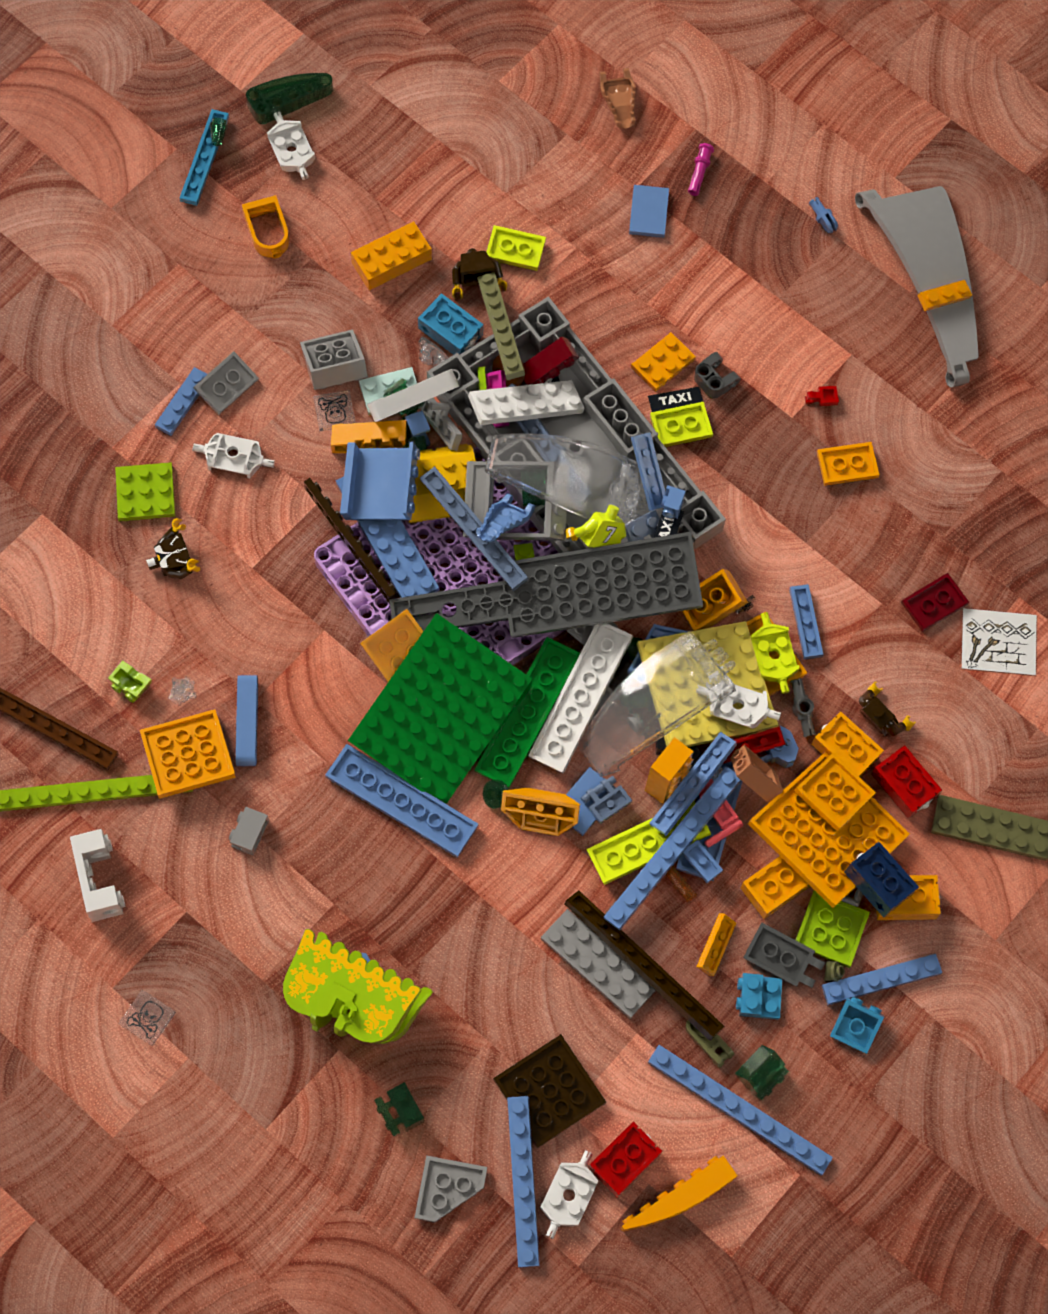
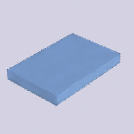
(649, 211)
(588, 780)

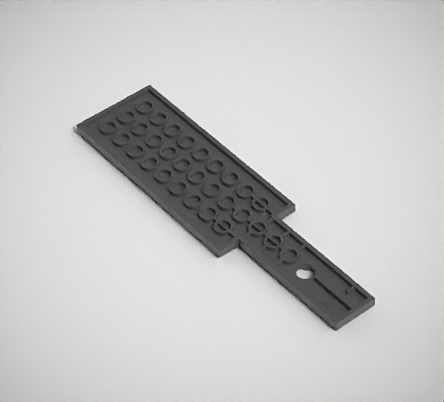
(576, 589)

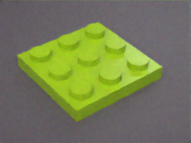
(145, 491)
(832, 931)

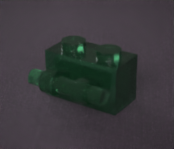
(762, 1072)
(404, 1106)

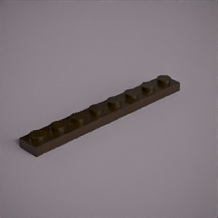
(346, 534)

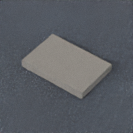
(226, 383)

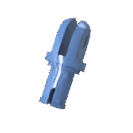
(824, 216)

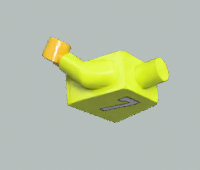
(600, 529)

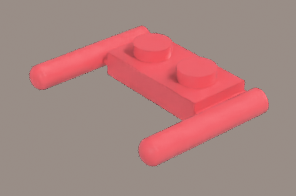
(725, 818)

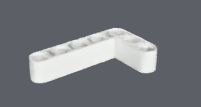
(413, 395)

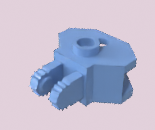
(783, 754)

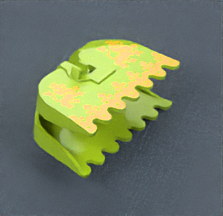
(331, 981)

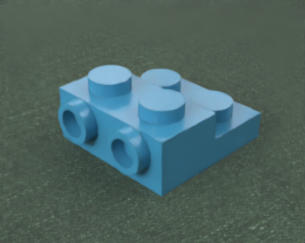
(759, 996)
(857, 1024)

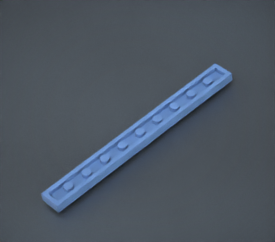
(672, 848)
(740, 1110)

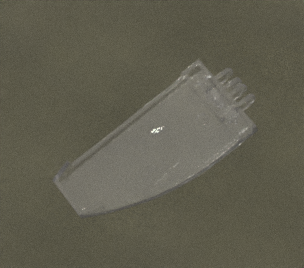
(568, 473)
(656, 700)

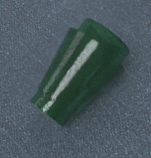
(218, 129)

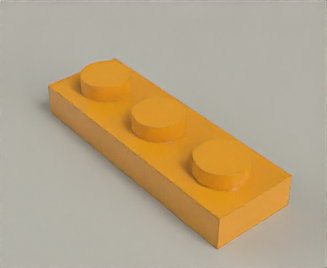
(944, 295)
(716, 944)

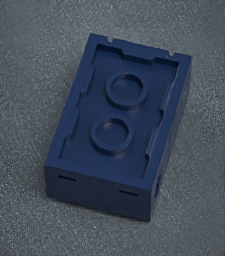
(881, 879)

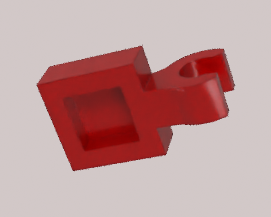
(825, 395)

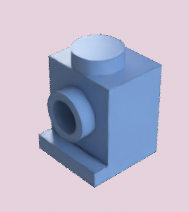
(672, 502)

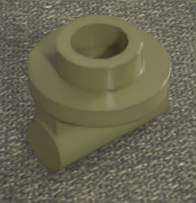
(834, 971)

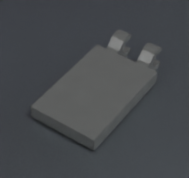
(782, 955)

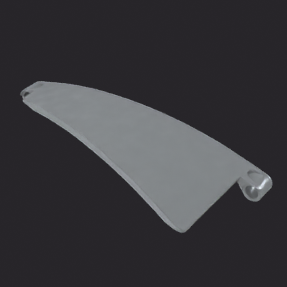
(931, 248)

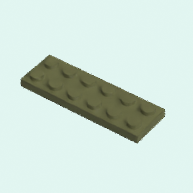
(991, 827)

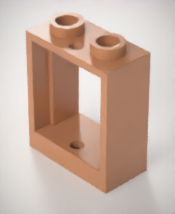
(756, 773)

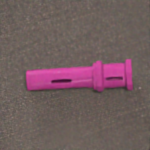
(702, 163)

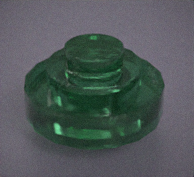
(493, 793)

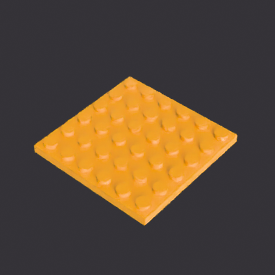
(815, 846)

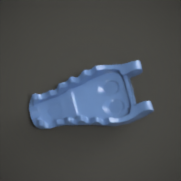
(502, 518)

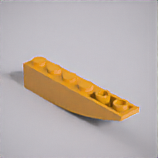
(685, 1195)

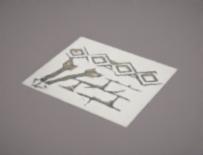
(999, 641)

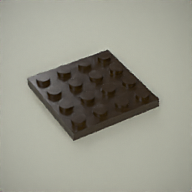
(556, 1089)

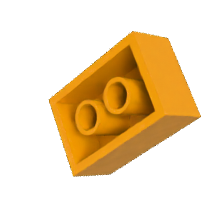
(720, 599)

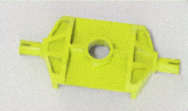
(774, 638)

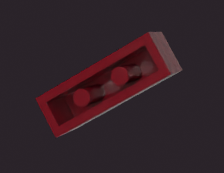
(550, 362)

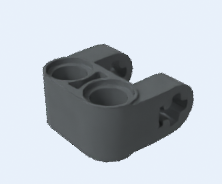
(712, 378)

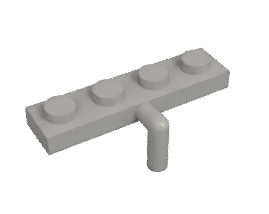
(437, 416)

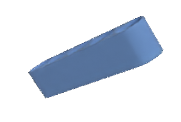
(246, 720)

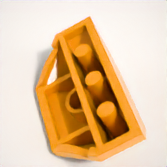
(540, 810)

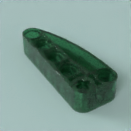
(281, 92)

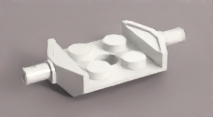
(289, 134)
(245, 462)
(752, 713)
(569, 1177)

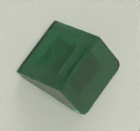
(419, 441)

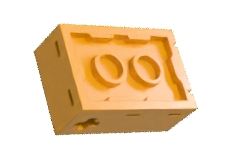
(848, 744)
(773, 887)
(922, 904)

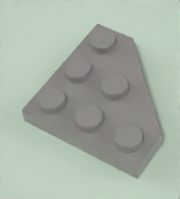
(447, 1186)

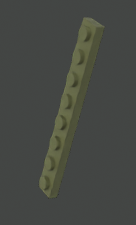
(501, 326)

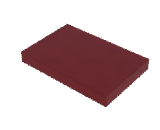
(935, 602)

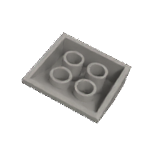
(334, 359)

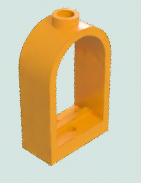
(259, 208)

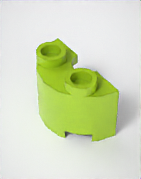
(129, 681)

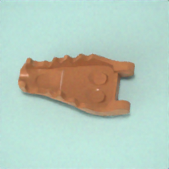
(620, 98)

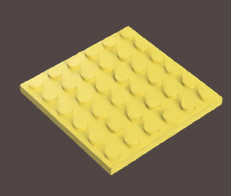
(737, 643)

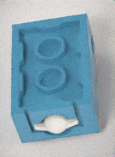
(450, 325)

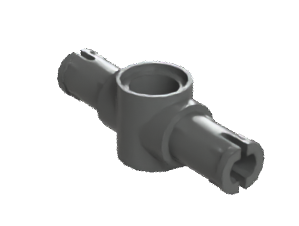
(804, 717)

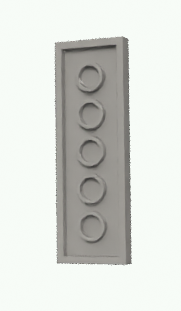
(597, 963)

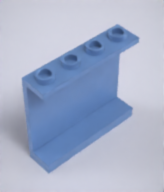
(379, 483)

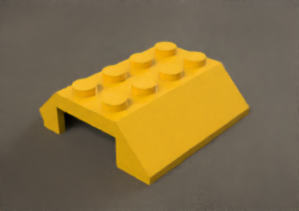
(453, 468)

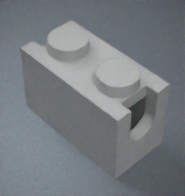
(248, 831)

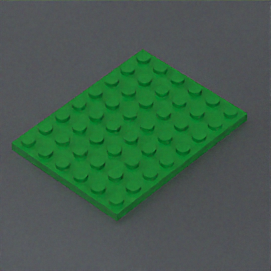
(440, 709)

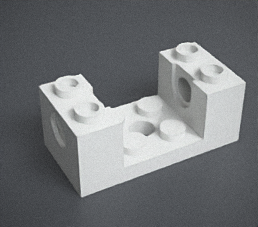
(87, 849)

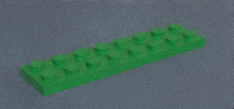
(526, 719)

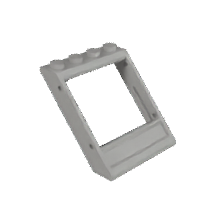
(480, 497)

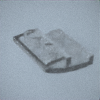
(430, 353)

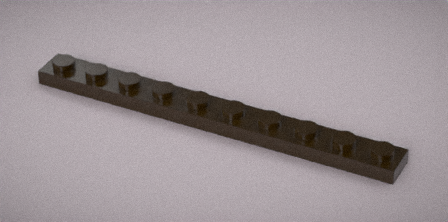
(645, 966)

